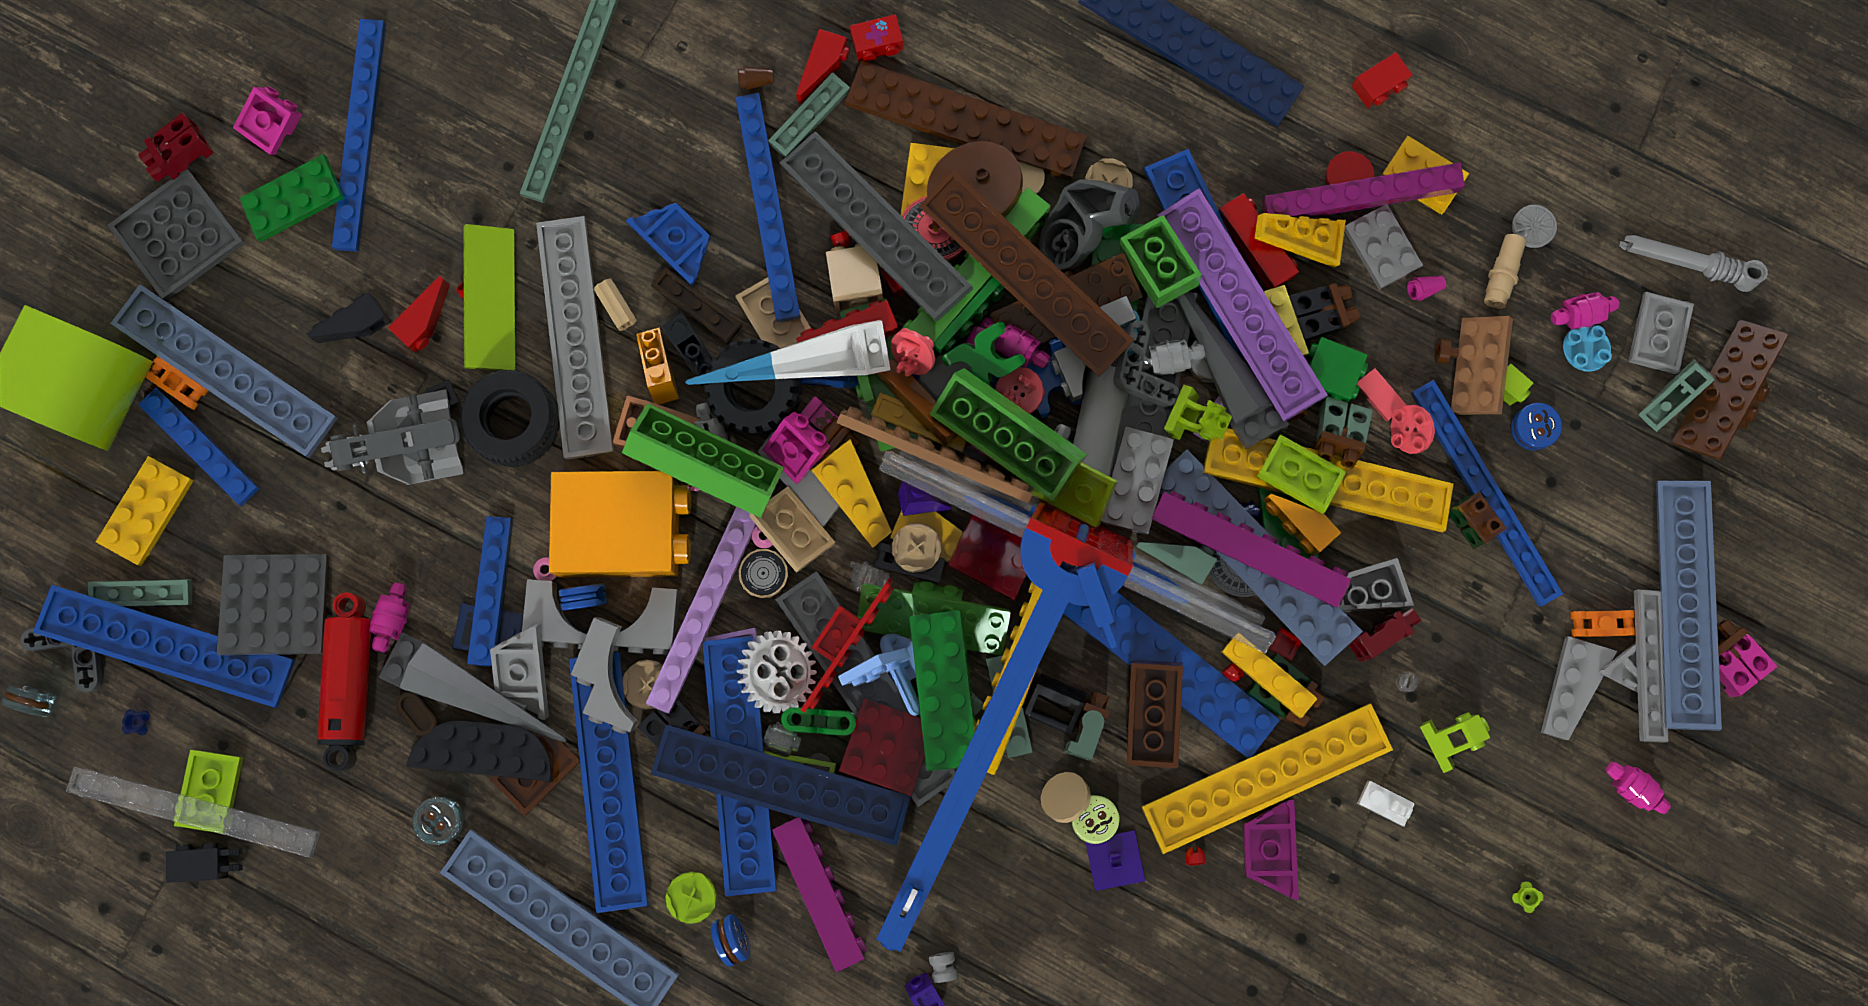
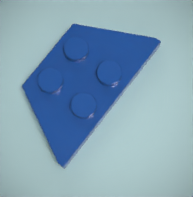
(674, 238)

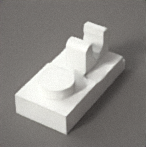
(1386, 803)

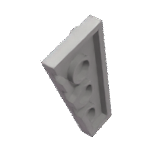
(809, 492)
(1574, 685)

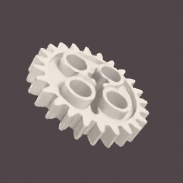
(763, 688)

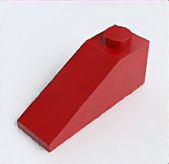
(825, 58)
(420, 319)

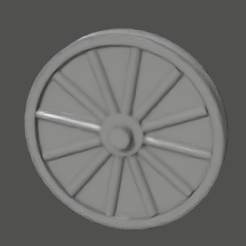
(1535, 225)

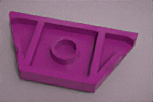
(1272, 850)

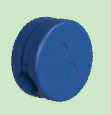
(583, 596)

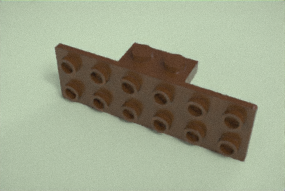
(1100, 282)
(1735, 393)

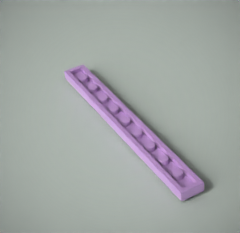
(701, 612)

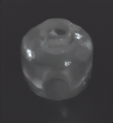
(781, 741)

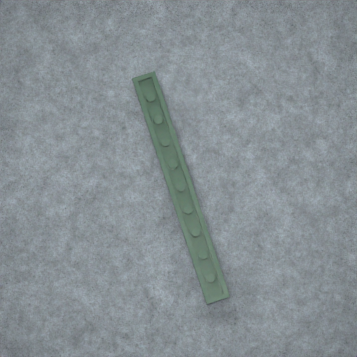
(568, 99)

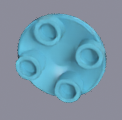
(1587, 348)

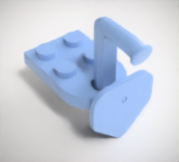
(897, 661)

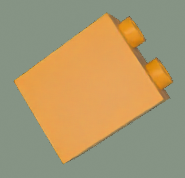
(617, 524)

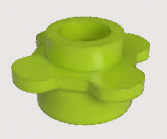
(1534, 900)

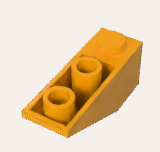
(657, 366)
(1309, 526)

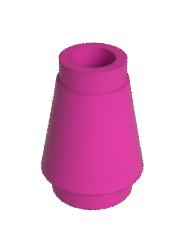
(1423, 287)

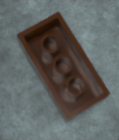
(1154, 713)

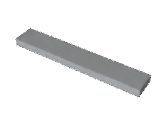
(1650, 666)

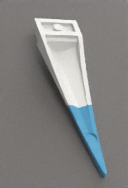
(843, 352)

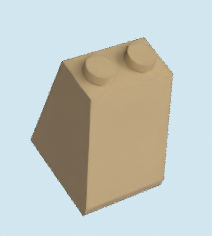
(853, 277)

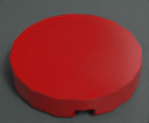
(1348, 167)

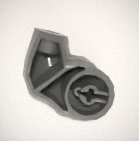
(1079, 217)

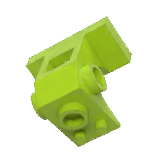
(1187, 414)
(1474, 729)

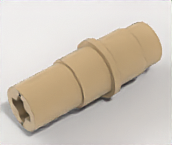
(1505, 271)

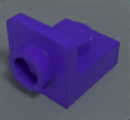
(923, 991)

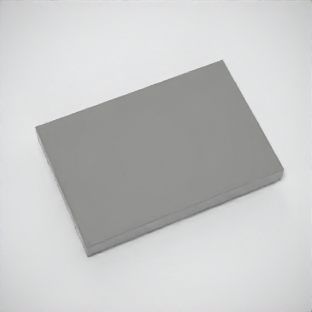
(1661, 333)

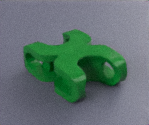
(983, 357)
(819, 721)

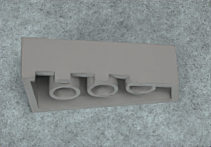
(1377, 588)

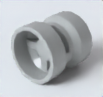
(943, 967)

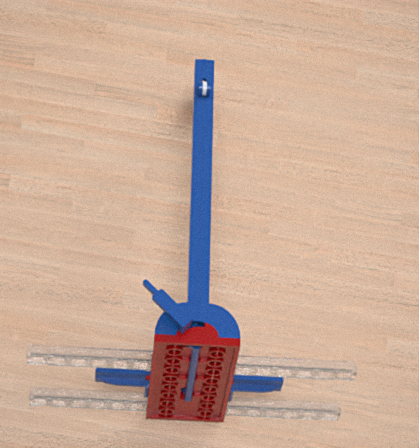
(1069, 565)

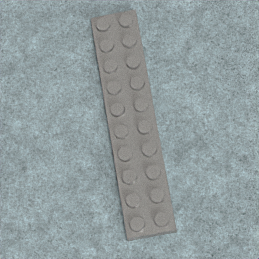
(575, 338)

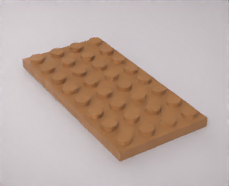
(943, 456)

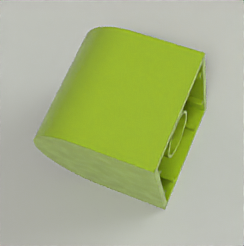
(69, 378)

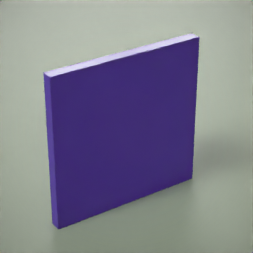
(1115, 861)

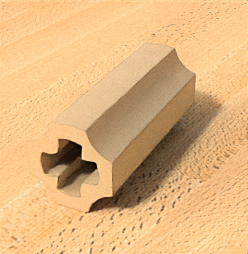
(615, 304)

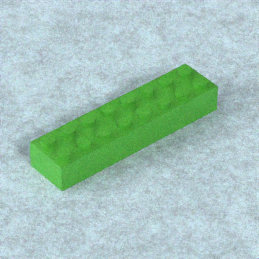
(1028, 218)

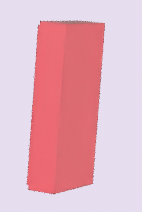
(1380, 394)

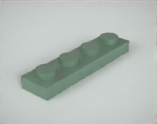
(809, 115)
(143, 592)
(1019, 741)

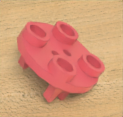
(912, 352)
(1028, 383)
(1411, 440)

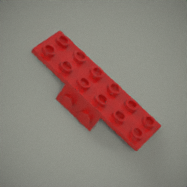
(838, 635)

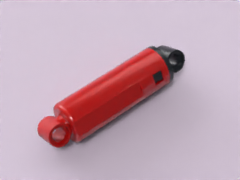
(344, 682)

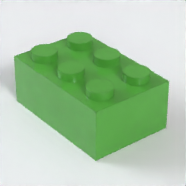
(1160, 261)

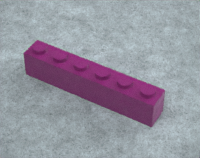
(819, 894)

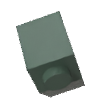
(1676, 395)
(1186, 558)

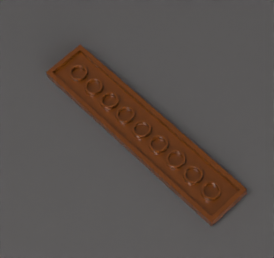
(964, 119)
(1026, 273)

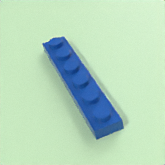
(199, 446)
(490, 590)

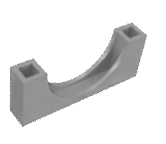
(653, 630)

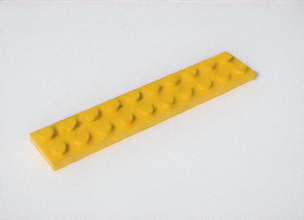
(1363, 489)
(1266, 778)

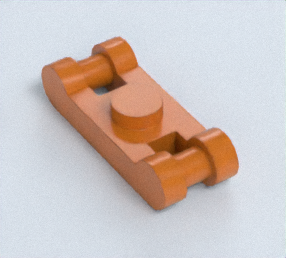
(175, 383)
(1602, 623)

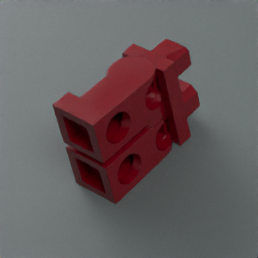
(174, 148)
(1384, 634)

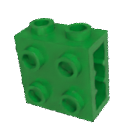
(1337, 368)

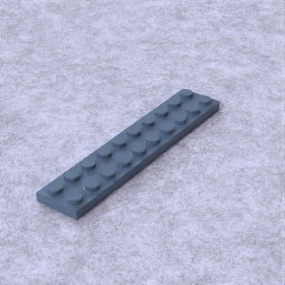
(224, 371)
(1688, 605)
(1315, 623)
(558, 922)

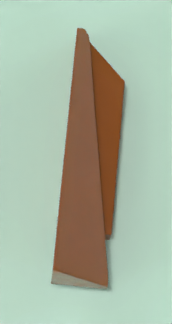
(916, 401)

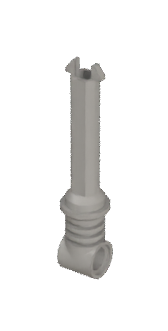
(1713, 266)

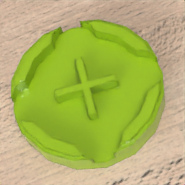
(691, 897)

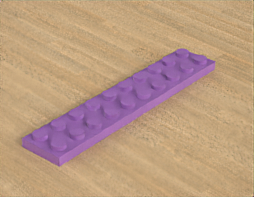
(1244, 307)

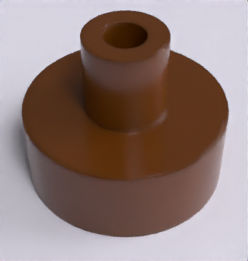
(1444, 351)

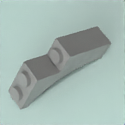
(1071, 367)
(596, 667)

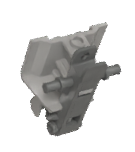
(407, 438)

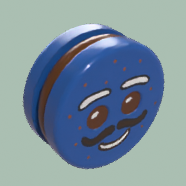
(1536, 426)
(730, 940)

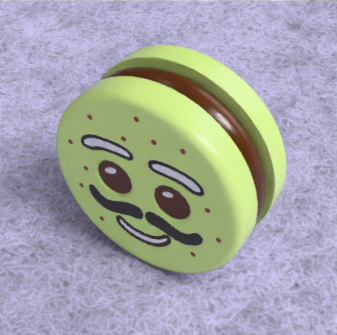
(1098, 821)

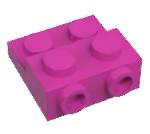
(267, 119)
(796, 446)

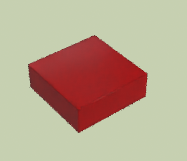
(1285, 644)

